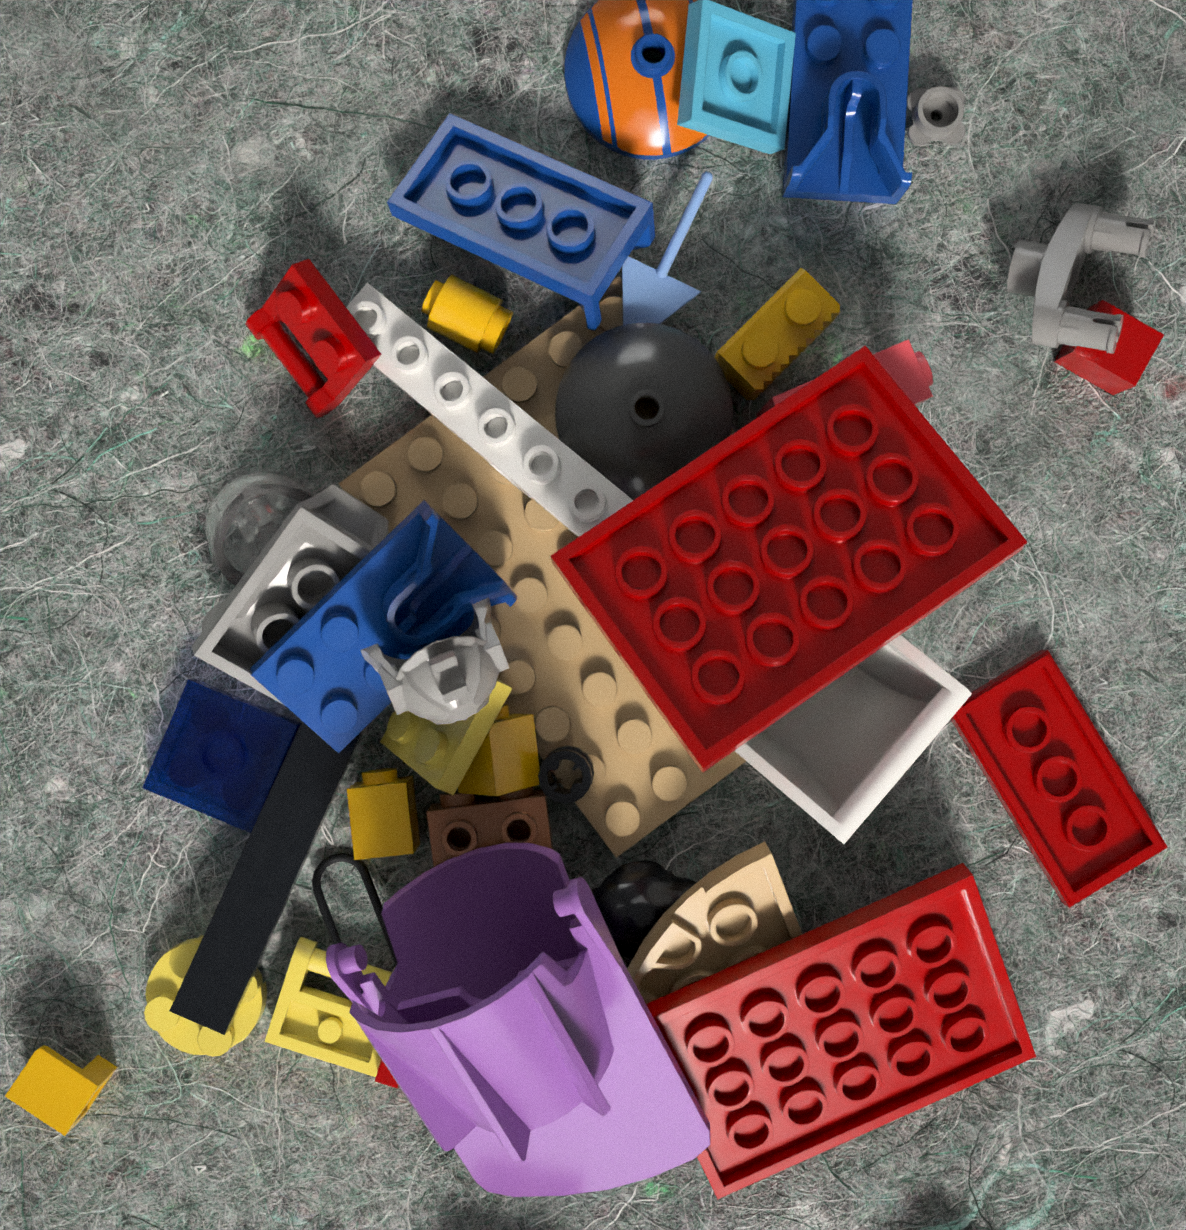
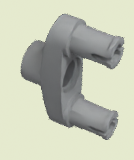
(1053, 269)

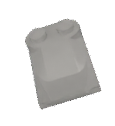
(287, 579)

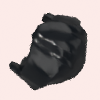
(635, 900)

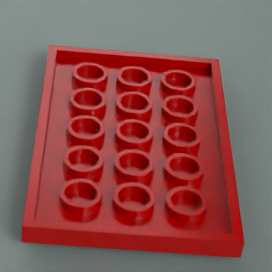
(786, 556)
(845, 1028)

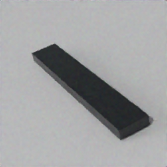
(262, 881)

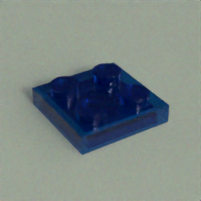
(221, 754)

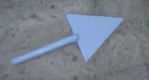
(649, 292)

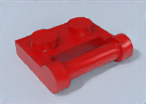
(323, 329)

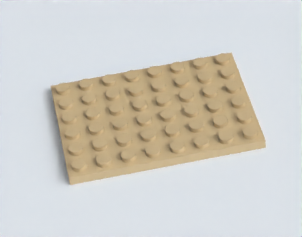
(553, 648)

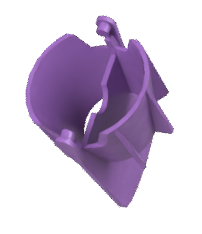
(522, 1029)

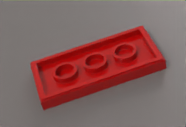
(1056, 778)

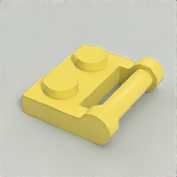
(320, 1021)

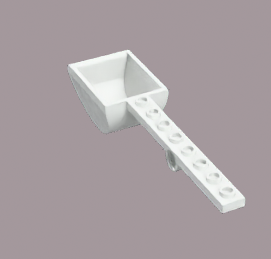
(830, 752)

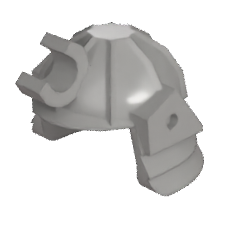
(446, 677)

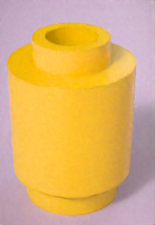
(466, 314)

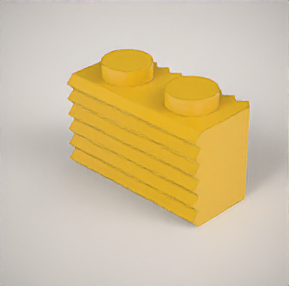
(777, 334)

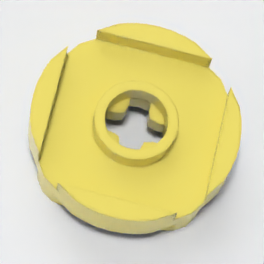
(183, 1033)

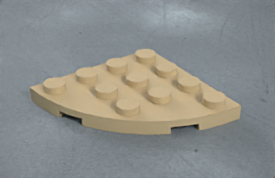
(716, 924)

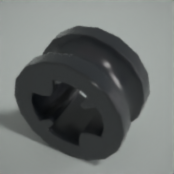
(579, 787)

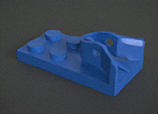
(848, 101)
(524, 211)
(399, 595)

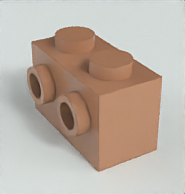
(469, 823)

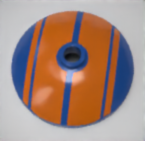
(616, 91)

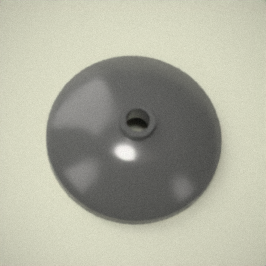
(632, 363)

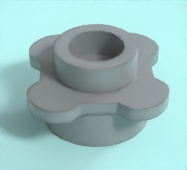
(940, 99)

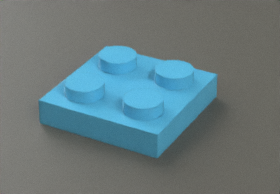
(736, 77)

